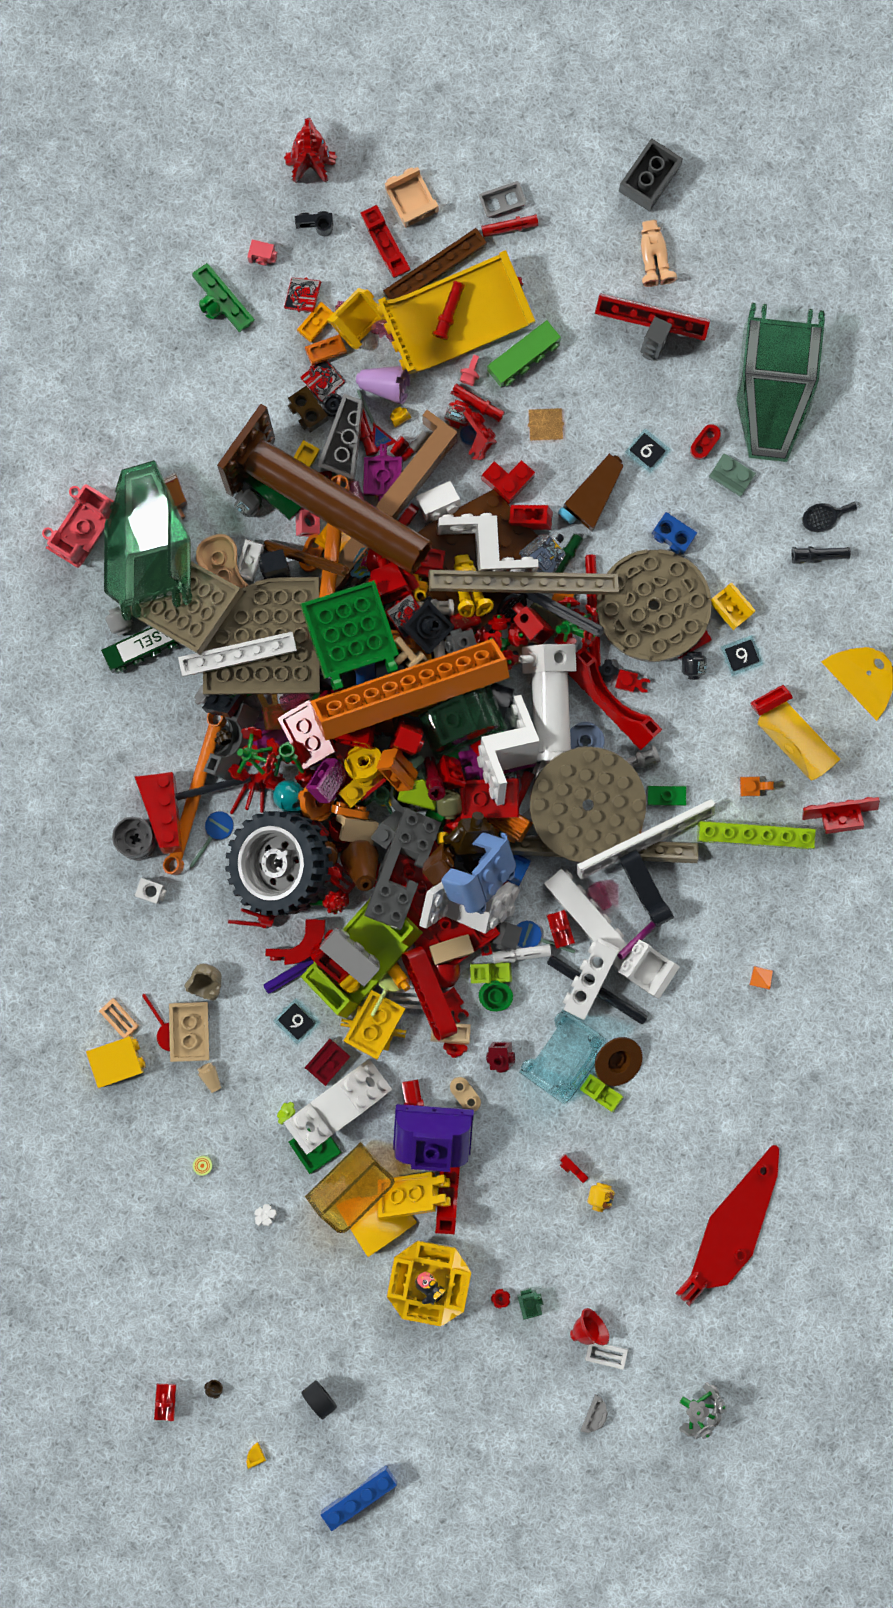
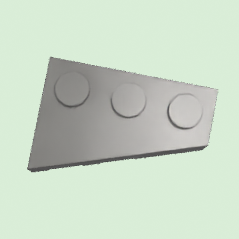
(350, 956)

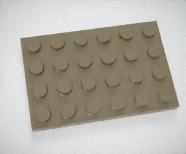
(199, 621)

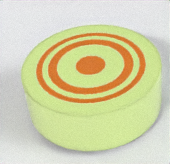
(202, 1165)

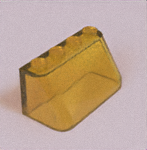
(350, 1189)

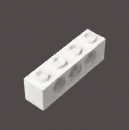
(581, 1007)

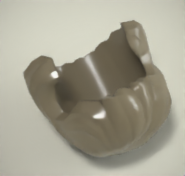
(204, 982)

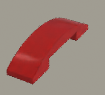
(384, 241)

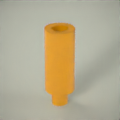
(399, 977)

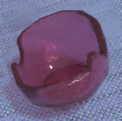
(379, 329)

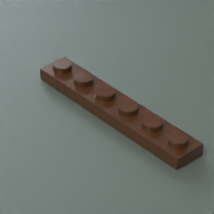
(437, 265)

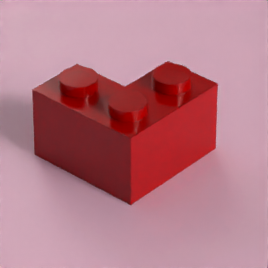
(506, 484)

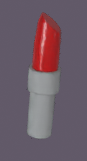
(414, 445)

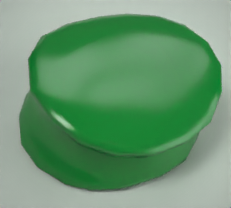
(495, 996)

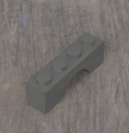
(220, 762)

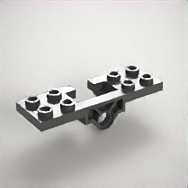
(413, 840)

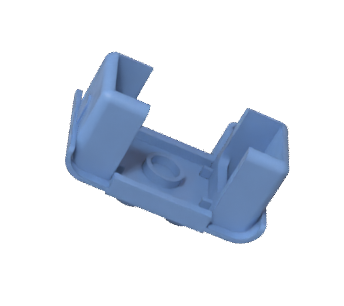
(486, 879)

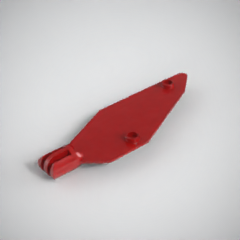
(733, 1230)

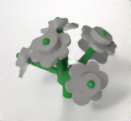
(699, 1410)

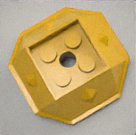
(447, 1269)

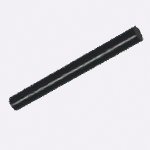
(210, 788)

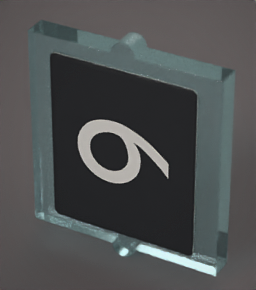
(647, 450)
(741, 655)
(296, 1021)

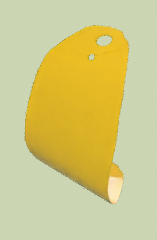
(800, 740)

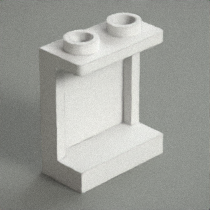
(648, 969)

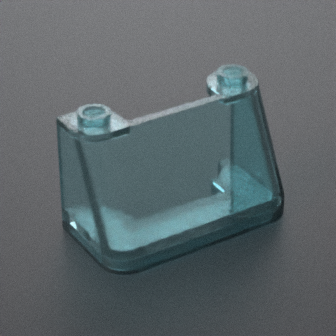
(565, 1058)

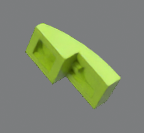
(488, 972)
(601, 1093)

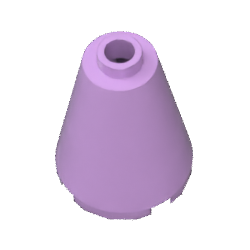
(385, 382)

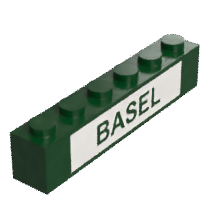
(136, 648)

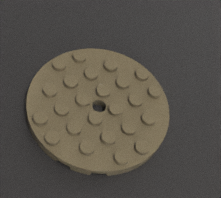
(682, 610)
(580, 776)

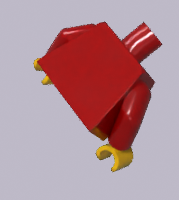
(394, 582)

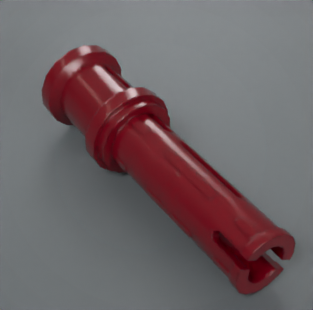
(434, 782)

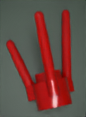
(253, 787)
(266, 920)

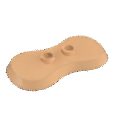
(219, 556)

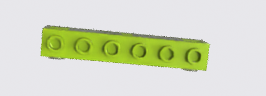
(756, 835)

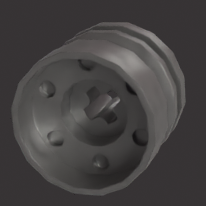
(129, 829)

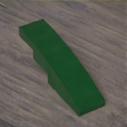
(279, 502)

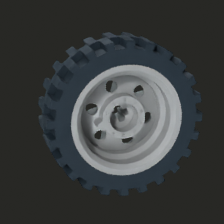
(278, 863)

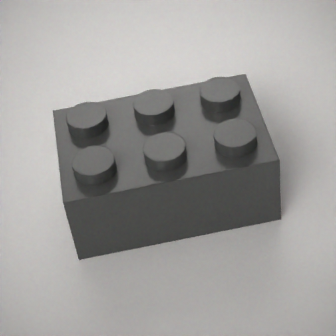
(650, 174)

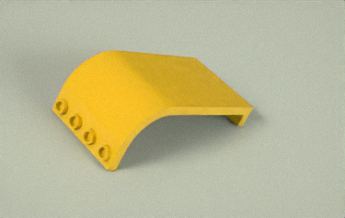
(487, 310)

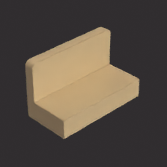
(356, 829)

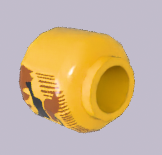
(600, 1197)

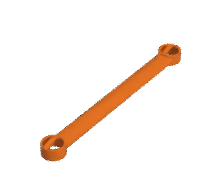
(332, 550)
(192, 803)

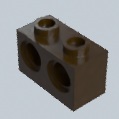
(311, 407)

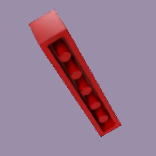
(644, 314)

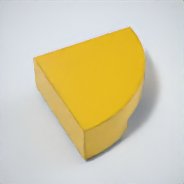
(255, 1456)

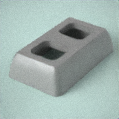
(499, 193)

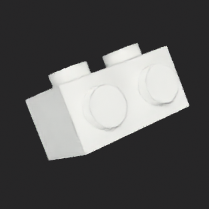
(438, 502)

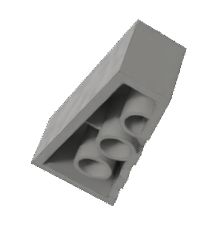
(343, 440)

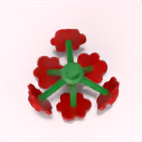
(567, 628)
(252, 756)

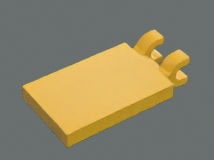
(413, 1196)

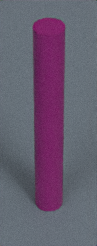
(640, 936)

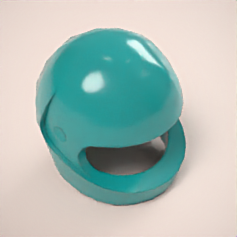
(286, 795)

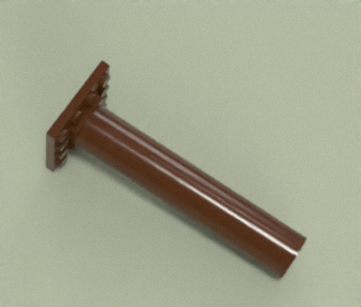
(257, 457)

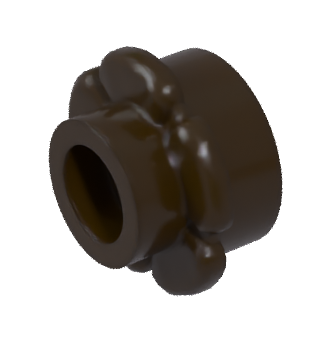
(223, 737)
(216, 1386)

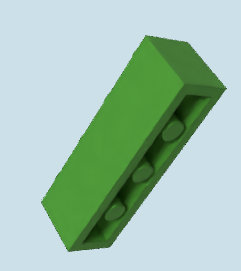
(524, 353)

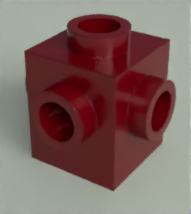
(500, 1056)

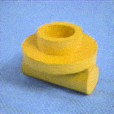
(399, 416)
(350, 984)

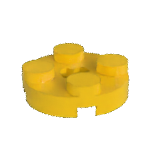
(354, 760)

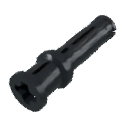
(810, 554)

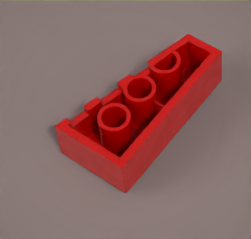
(407, 737)
(162, 808)

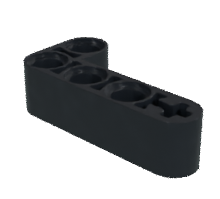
(645, 888)

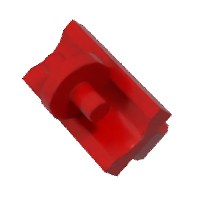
(560, 929)
(165, 1402)

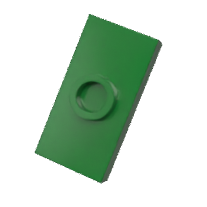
(666, 795)

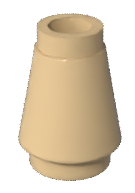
(209, 1076)

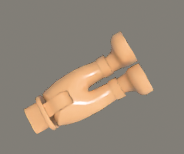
(654, 244)

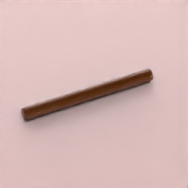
(307, 558)

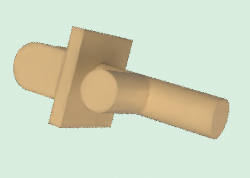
(414, 658)

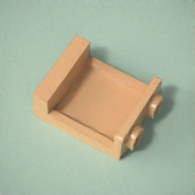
(411, 197)

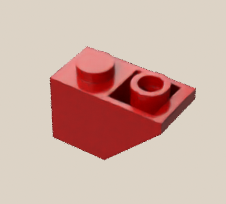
(451, 772)

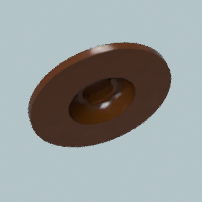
(618, 1061)

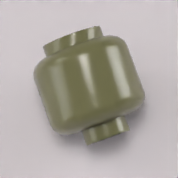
(450, 805)

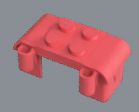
(81, 526)

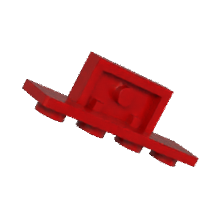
(841, 815)

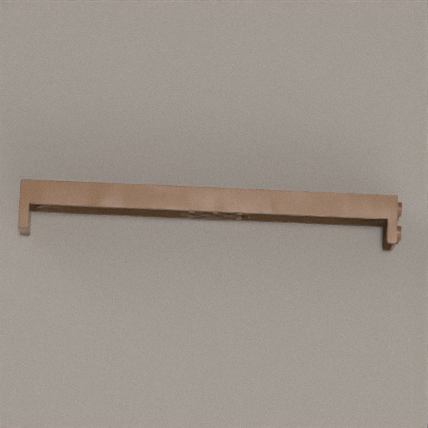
(406, 484)

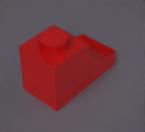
(531, 516)

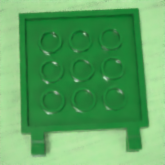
(350, 631)

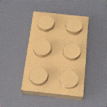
(189, 1031)

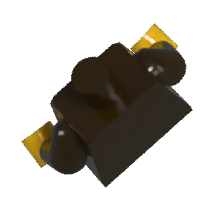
(466, 833)

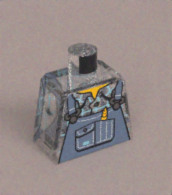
(547, 552)

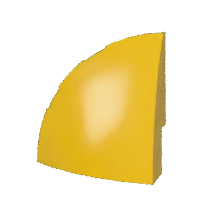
(376, 1233)

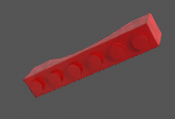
(636, 726)

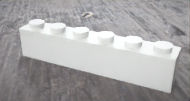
(585, 911)

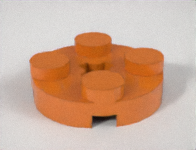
(310, 809)

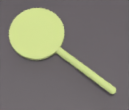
(388, 985)

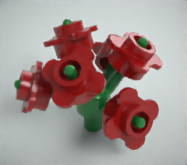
(515, 638)

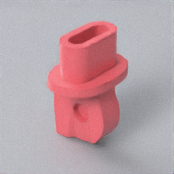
(469, 374)

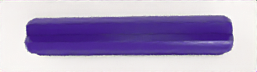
(287, 976)

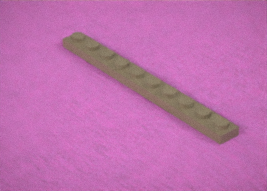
(523, 582)
(658, 852)

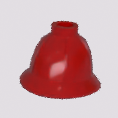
(590, 1329)

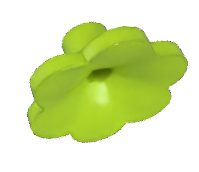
(286, 1112)

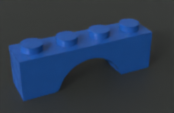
(354, 1502)

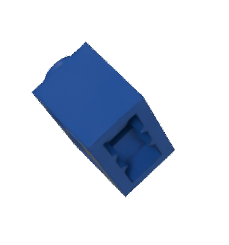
(677, 529)

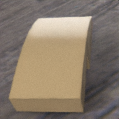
(451, 949)

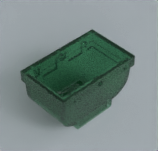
(461, 721)

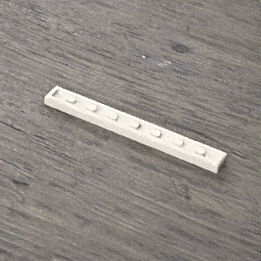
(646, 838)

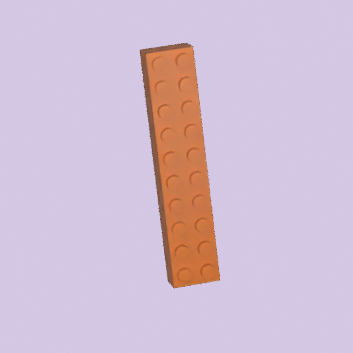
(409, 689)

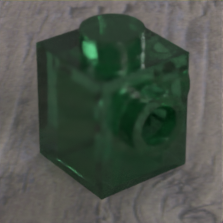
(530, 1303)

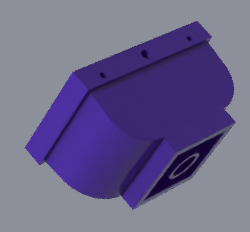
(432, 1136)

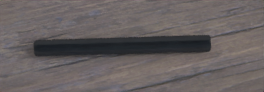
(565, 613)
(603, 993)

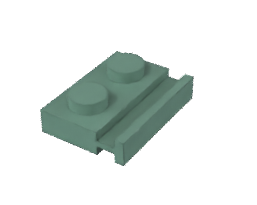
(732, 475)

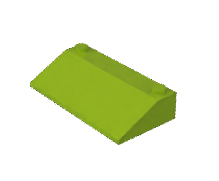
(377, 939)

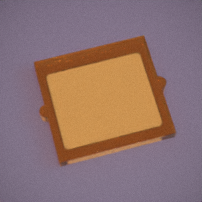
(545, 424)

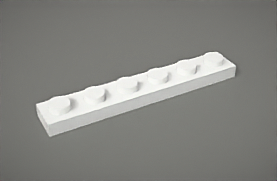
(237, 654)

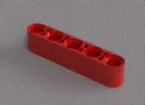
(429, 993)

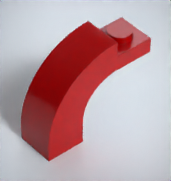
(313, 934)
(447, 1214)

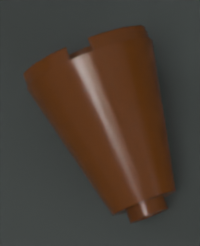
(361, 863)

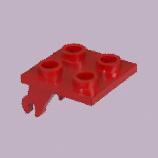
(484, 437)

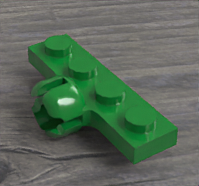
(220, 299)

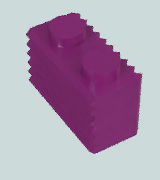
(327, 780)

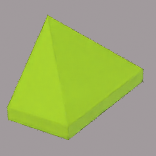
(417, 796)

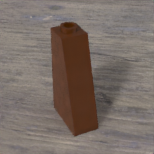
(592, 495)

